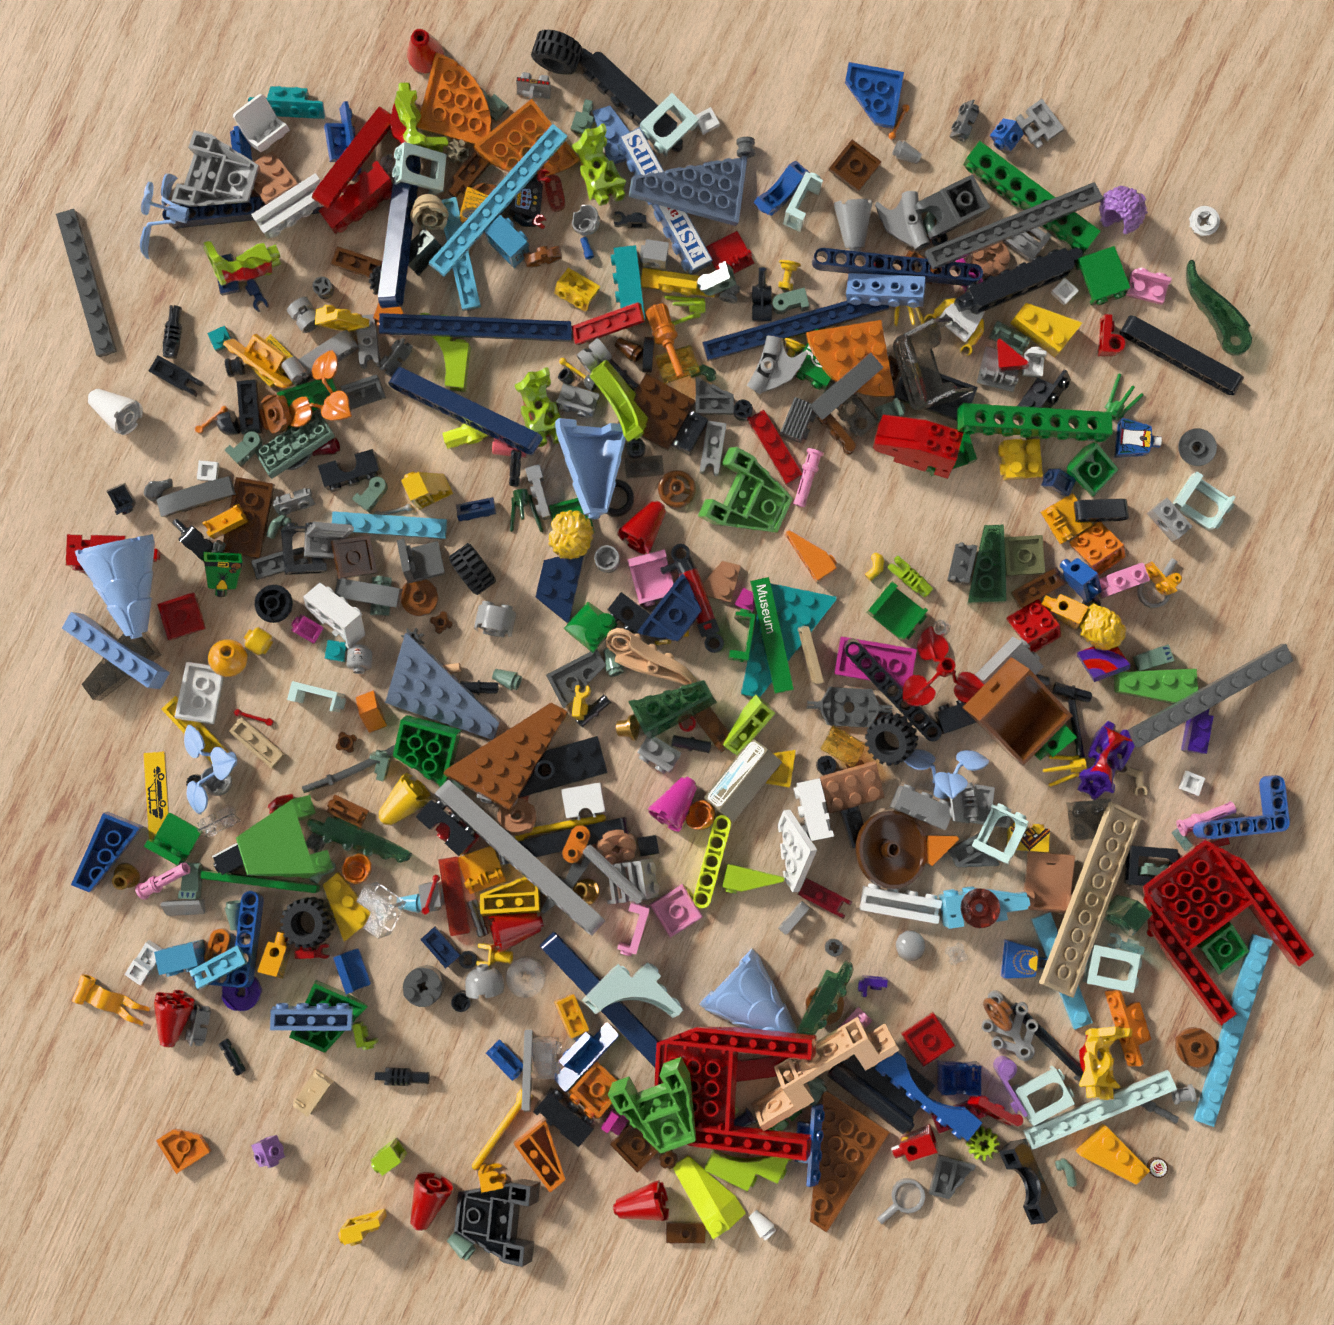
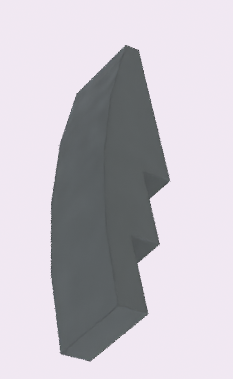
(846, 386)
(196, 496)
(368, 592)
(572, 877)

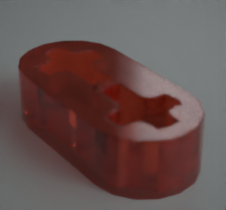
(559, 191)

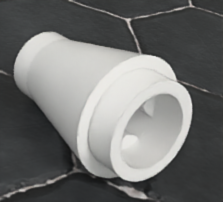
(762, 1225)

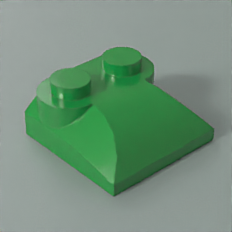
(1092, 468)
(591, 626)
(1223, 948)

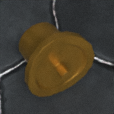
(628, 727)
(125, 876)
(587, 890)

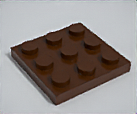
(664, 408)

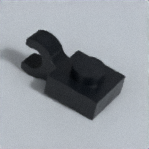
(635, 220)

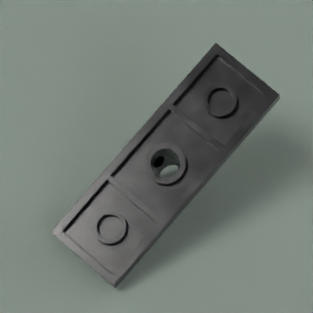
(568, 765)

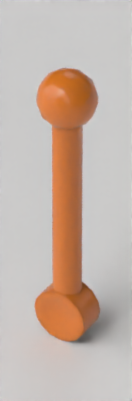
(905, 108)
(199, 429)

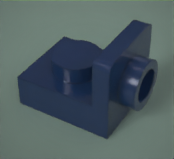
(1058, 481)

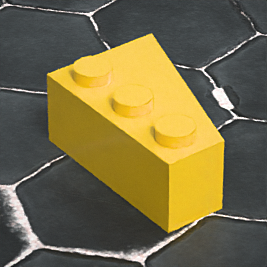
(426, 488)
(512, 898)

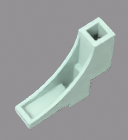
(640, 987)

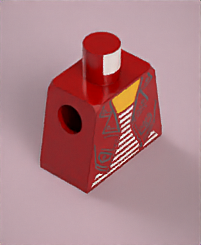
(922, 1139)

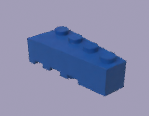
(105, 848)

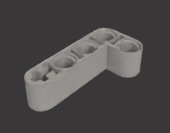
(301, 369)

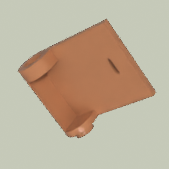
(1050, 883)

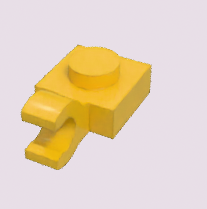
(580, 706)

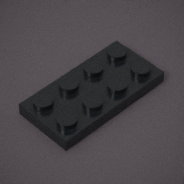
(948, 409)

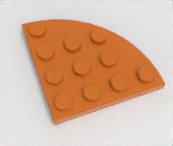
(454, 103)
(517, 135)
(845, 346)

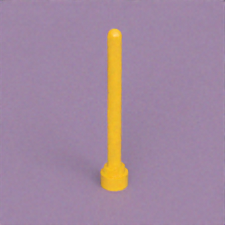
(562, 825)
(499, 1132)

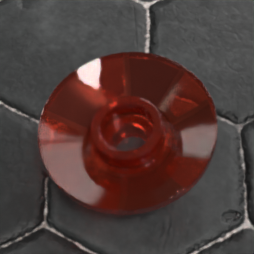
(989, 912)

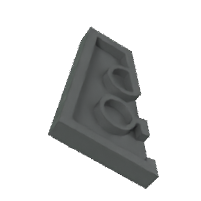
(577, 672)

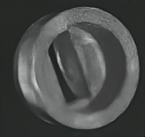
(937, 626)

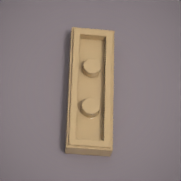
(810, 654)
(257, 743)

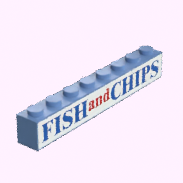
(676, 223)

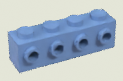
(885, 290)
(312, 1018)

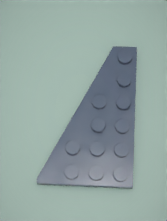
(701, 190)
(428, 689)

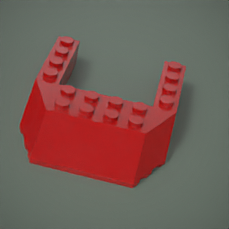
(1199, 898)
(712, 1065)

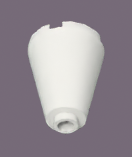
(116, 410)

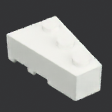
(335, 612)
(813, 809)

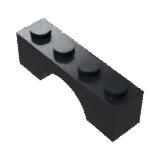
(1038, 1200)

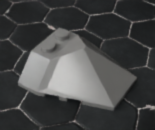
(215, 174)

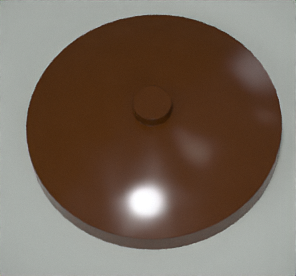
(891, 849)

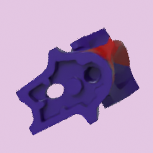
(1106, 762)

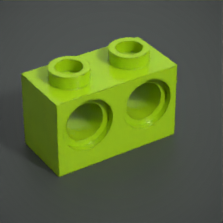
(388, 1157)

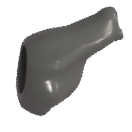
(155, 489)

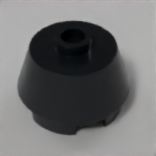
(273, 603)

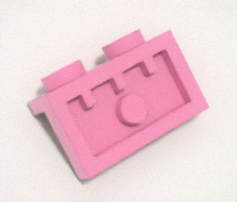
(1148, 285)

